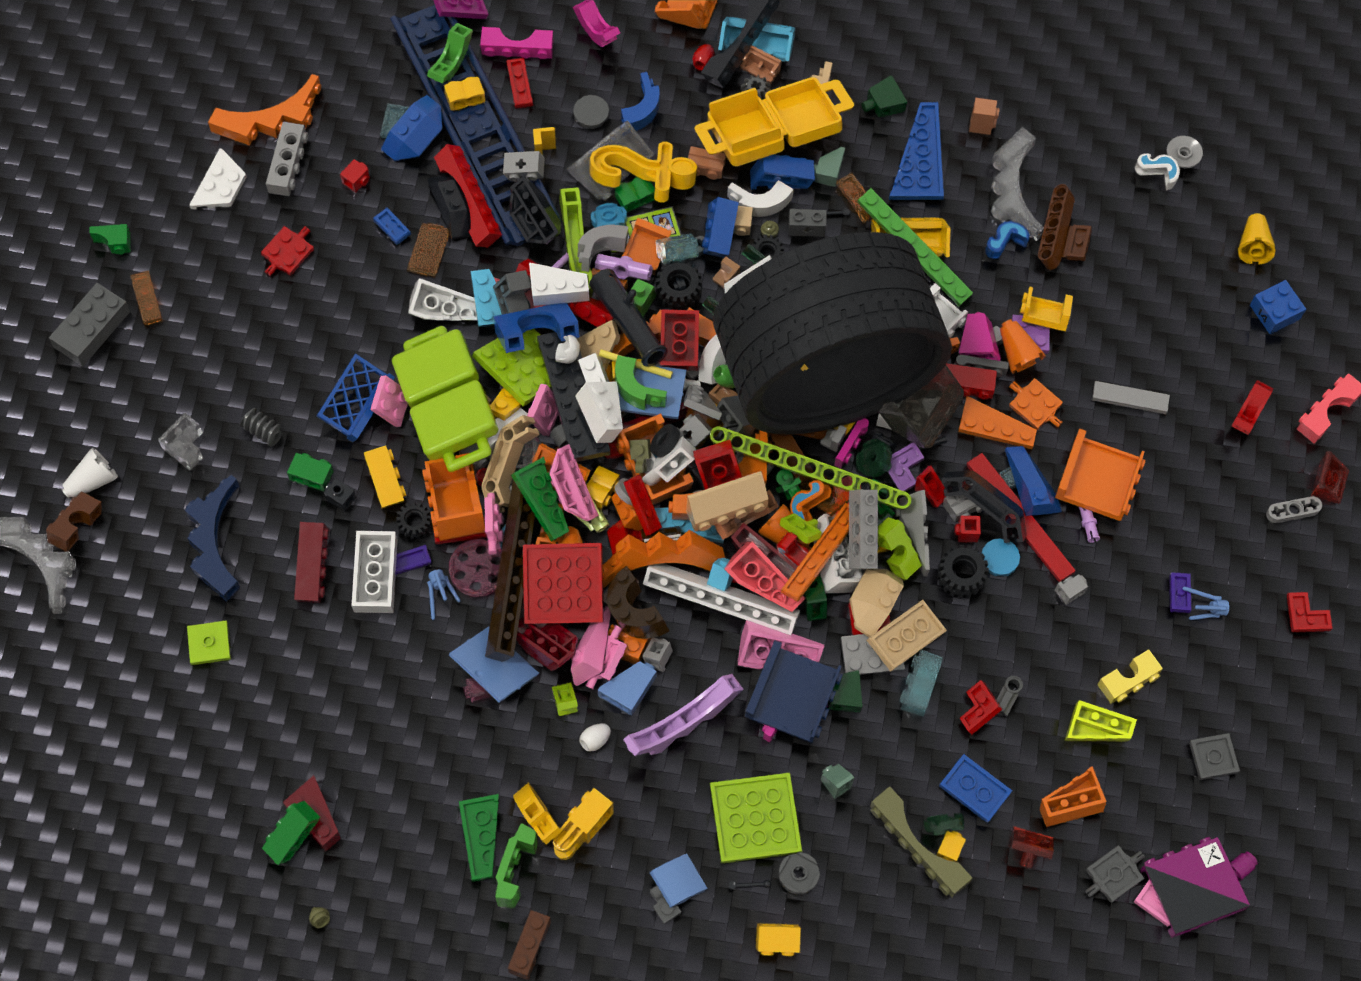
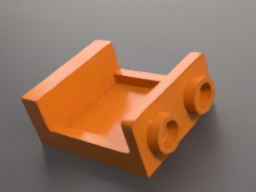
(642, 243)

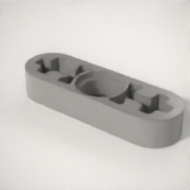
(1299, 503)

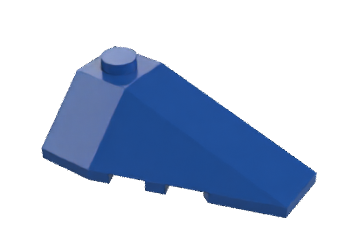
(1033, 488)

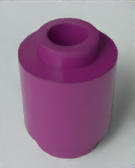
(1243, 865)

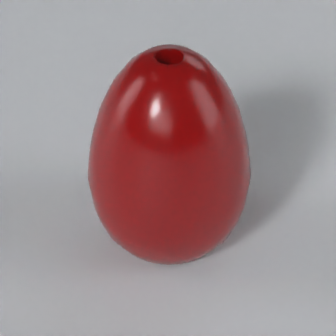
(702, 56)

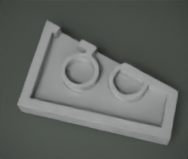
(700, 401)

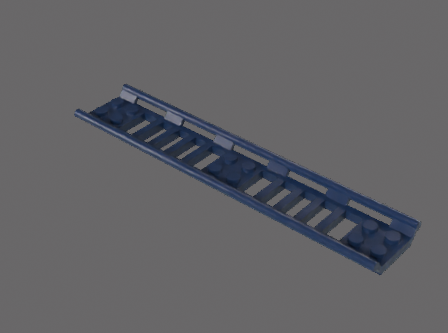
(471, 122)

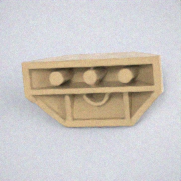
(874, 599)

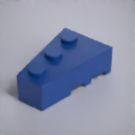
(792, 171)

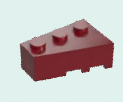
(325, 830)

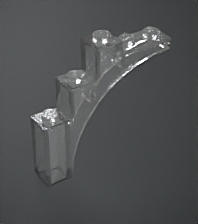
(1006, 183)
(55, 566)

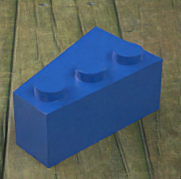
(719, 227)

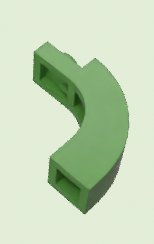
(453, 54)
(631, 390)

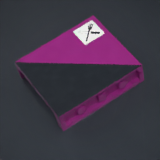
(1196, 886)

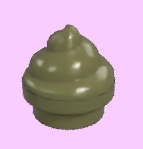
(770, 228)
(319, 917)

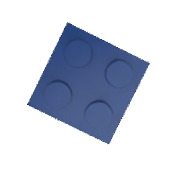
(1277, 307)

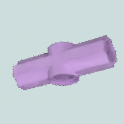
(624, 267)

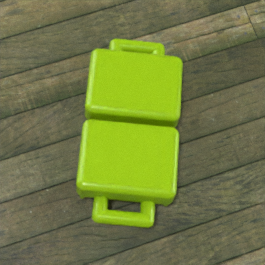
(445, 397)

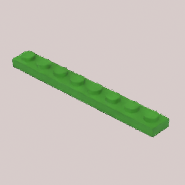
(930, 262)

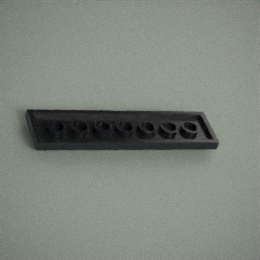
(565, 384)

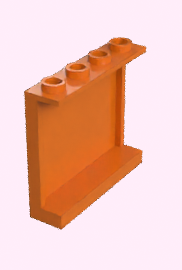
(1100, 477)

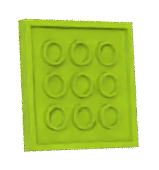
(516, 371)
(755, 818)

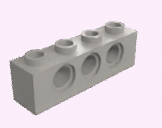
(288, 134)
(863, 529)

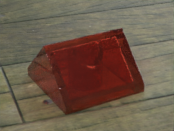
(1330, 478)

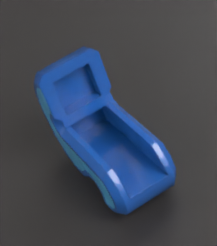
(1005, 232)

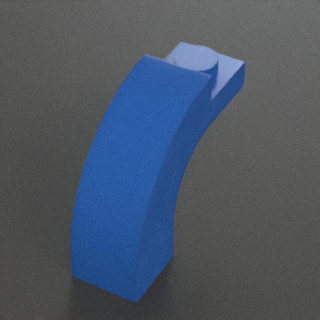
(644, 112)

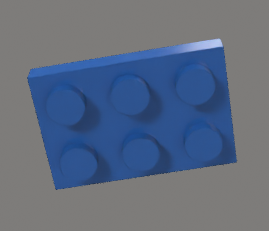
(975, 788)

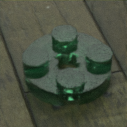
(882, 462)
(940, 823)

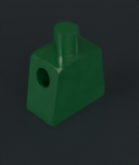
(885, 98)
(815, 601)
(848, 694)

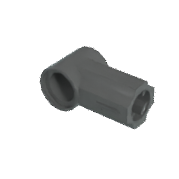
(1007, 696)

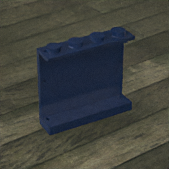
(793, 693)

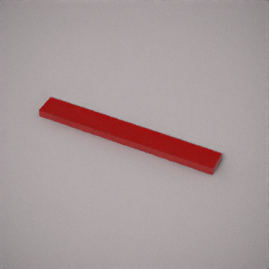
(1036, 536)

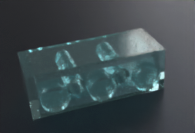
(921, 682)

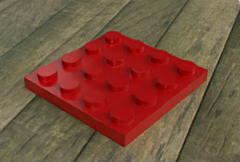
(563, 583)

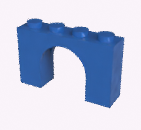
(511, 326)

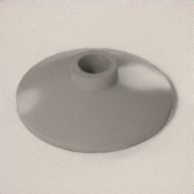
(1187, 146)

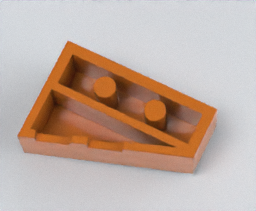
(1074, 800)

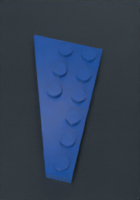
(921, 165)

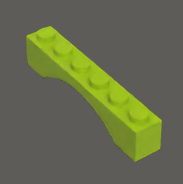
(573, 228)

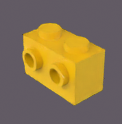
(778, 938)

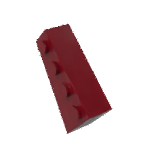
(311, 562)

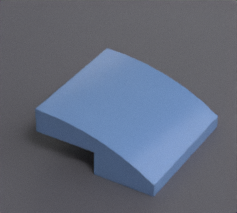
(678, 880)

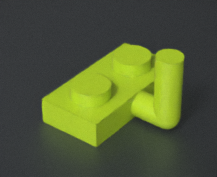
(805, 530)

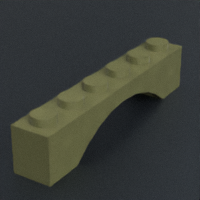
(947, 873)

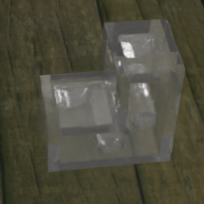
(179, 441)

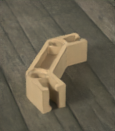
(505, 459)

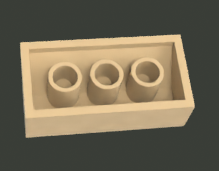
(727, 501)

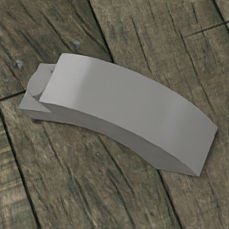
(601, 239)

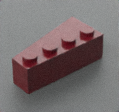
(746, 534)

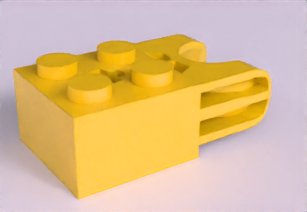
(582, 823)

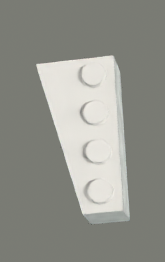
(836, 573)

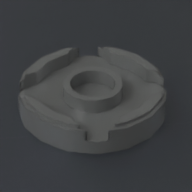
(591, 111)

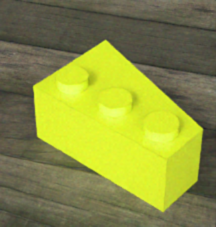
(1098, 724)

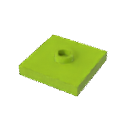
(208, 642)

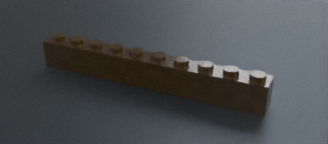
(510, 579)

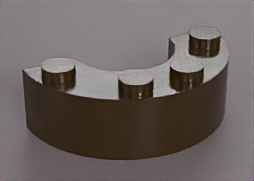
(633, 621)

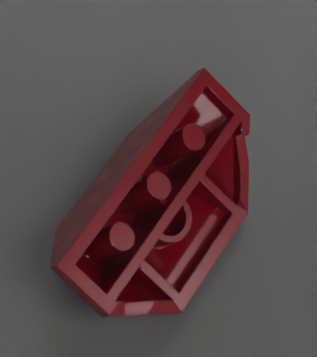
(547, 643)

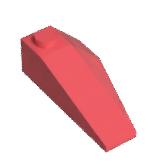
(757, 573)

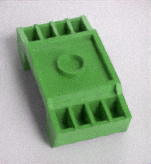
(524, 840)

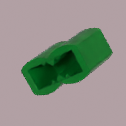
(635, 193)

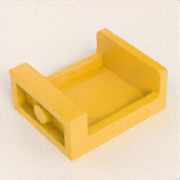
(1046, 312)

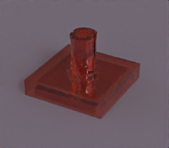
(1032, 845)

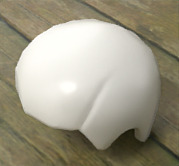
(568, 351)

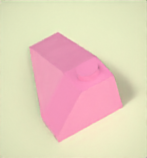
(758, 640)
(591, 650)

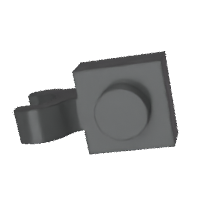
(662, 908)

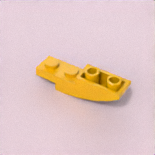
(536, 813)

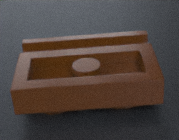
(1077, 242)

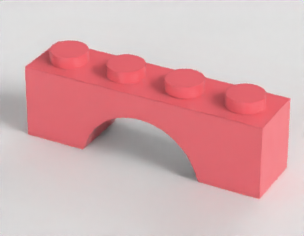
(1316, 423)

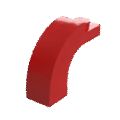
(1252, 407)

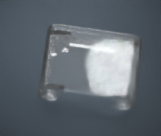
(622, 135)

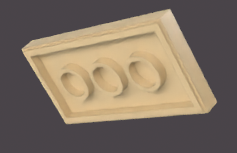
(906, 635)

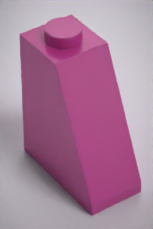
(979, 338)

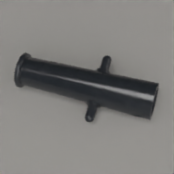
(627, 316)

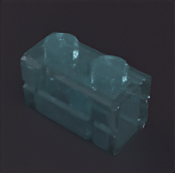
(677, 248)

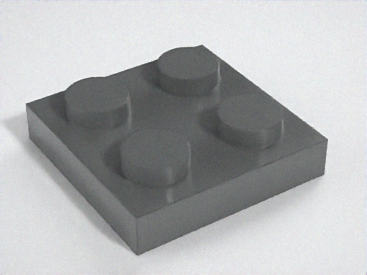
(1214, 756)

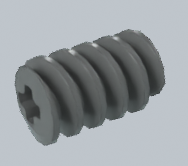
(261, 427)

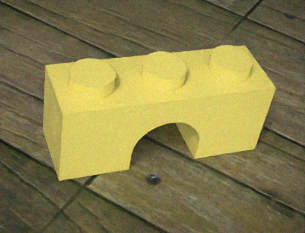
(1117, 687)

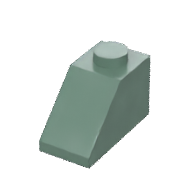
(828, 167)
(837, 780)

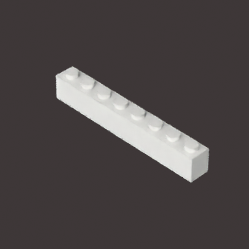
(731, 601)

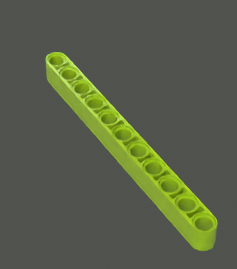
(803, 460)

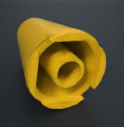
(1256, 241)

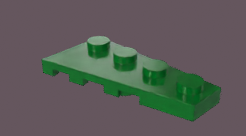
(538, 492)
(479, 828)

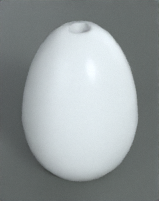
(595, 737)

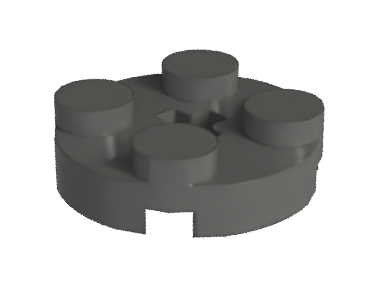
(796, 862)

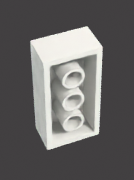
(374, 572)

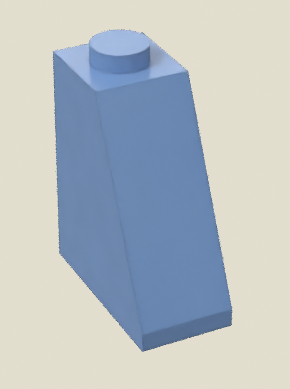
(629, 687)

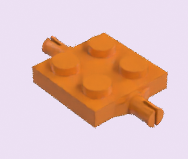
(1036, 404)

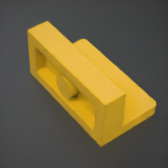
(544, 139)

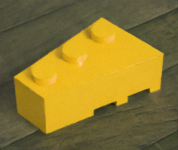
(384, 476)

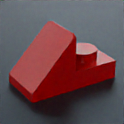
(932, 485)

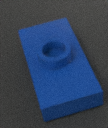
(392, 226)

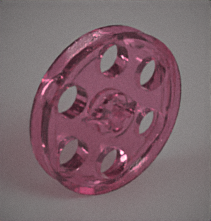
(467, 566)

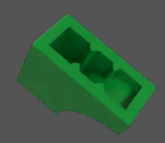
(114, 236)

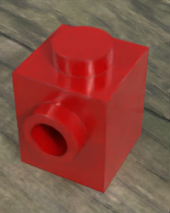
(355, 175)
(968, 529)

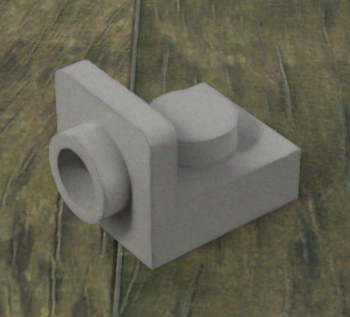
(834, 438)

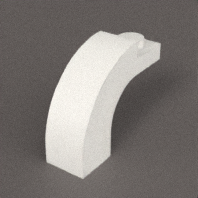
(762, 204)
(710, 360)

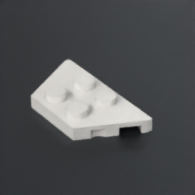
(220, 183)

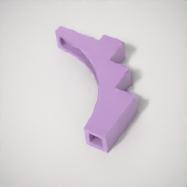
(682, 722)

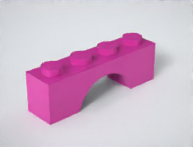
(536, 46)

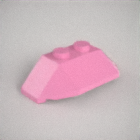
(571, 486)

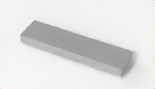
(1130, 397)

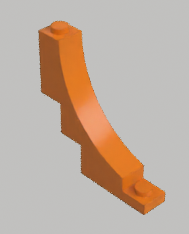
(747, 465)

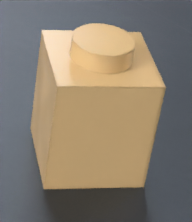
(743, 221)

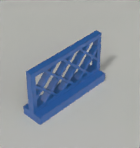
(365, 413)

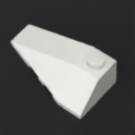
(440, 303)

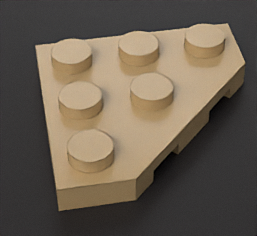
(600, 338)

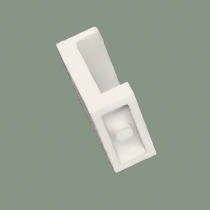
(950, 314)

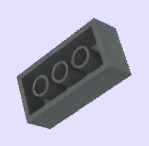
(89, 324)

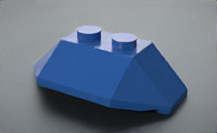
(414, 130)

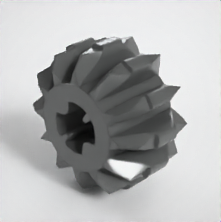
(760, 85)

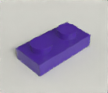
(1180, 599)

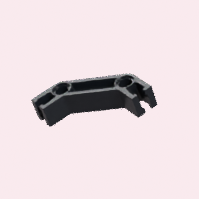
(988, 499)

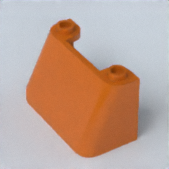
(687, 12)

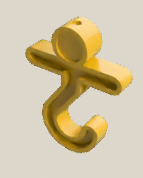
(664, 171)

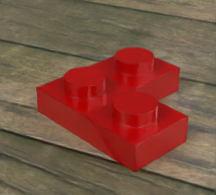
(1302, 618)
(985, 707)

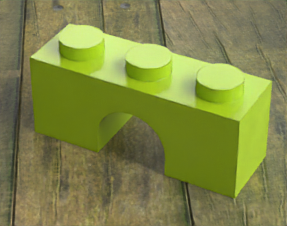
(904, 559)

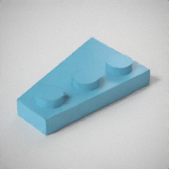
(484, 297)

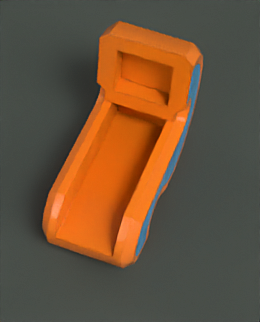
(805, 500)

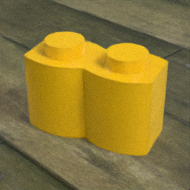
(464, 93)
(602, 486)

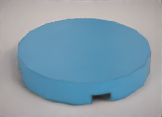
(608, 215)
(1001, 557)

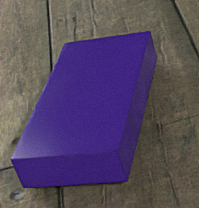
(412, 559)

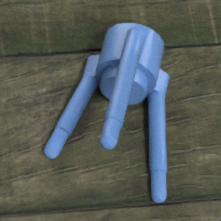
(439, 581)
(1217, 606)

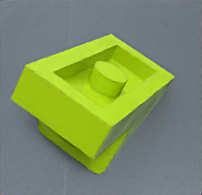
(565, 699)

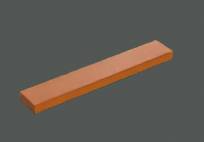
(818, 555)

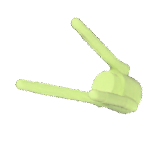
(598, 523)

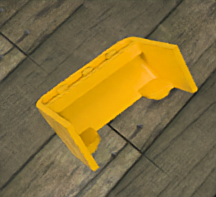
(932, 231)

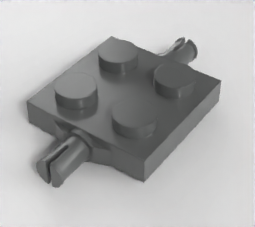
(1114, 874)

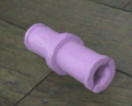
(1089, 524)

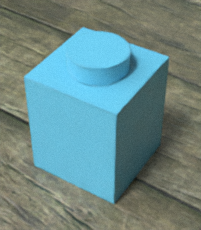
(718, 576)

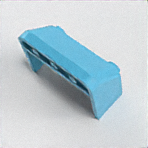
(773, 38)

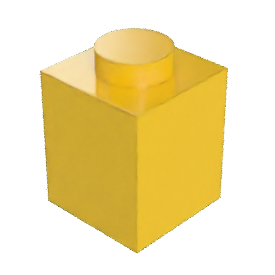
(951, 846)

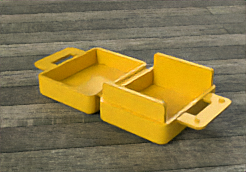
(756, 127)

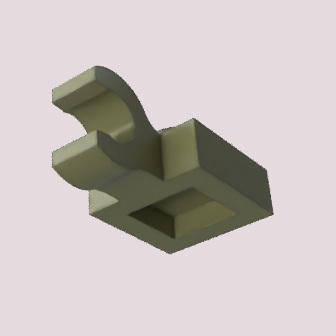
(640, 451)

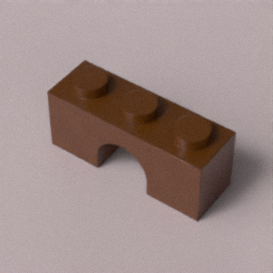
(81, 509)
(528, 945)

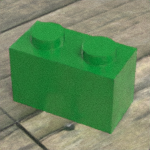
(310, 471)

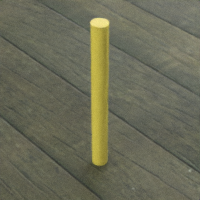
(653, 369)

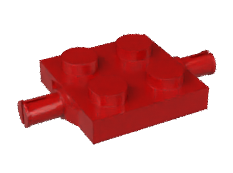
(287, 251)

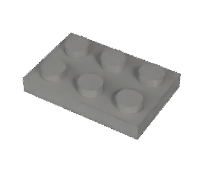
(861, 657)

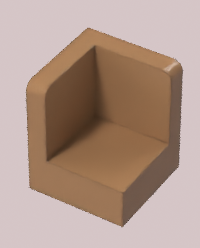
(727, 272)

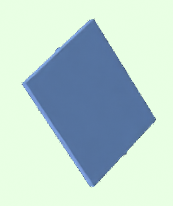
(673, 387)
(496, 677)

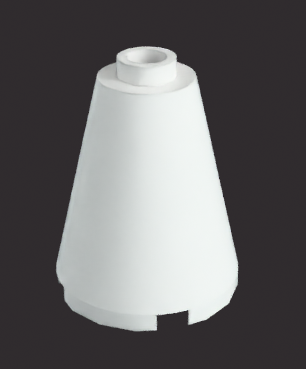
(89, 475)

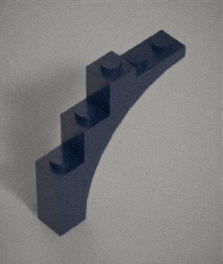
(204, 538)

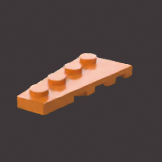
(993, 425)

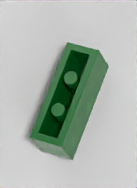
(290, 832)

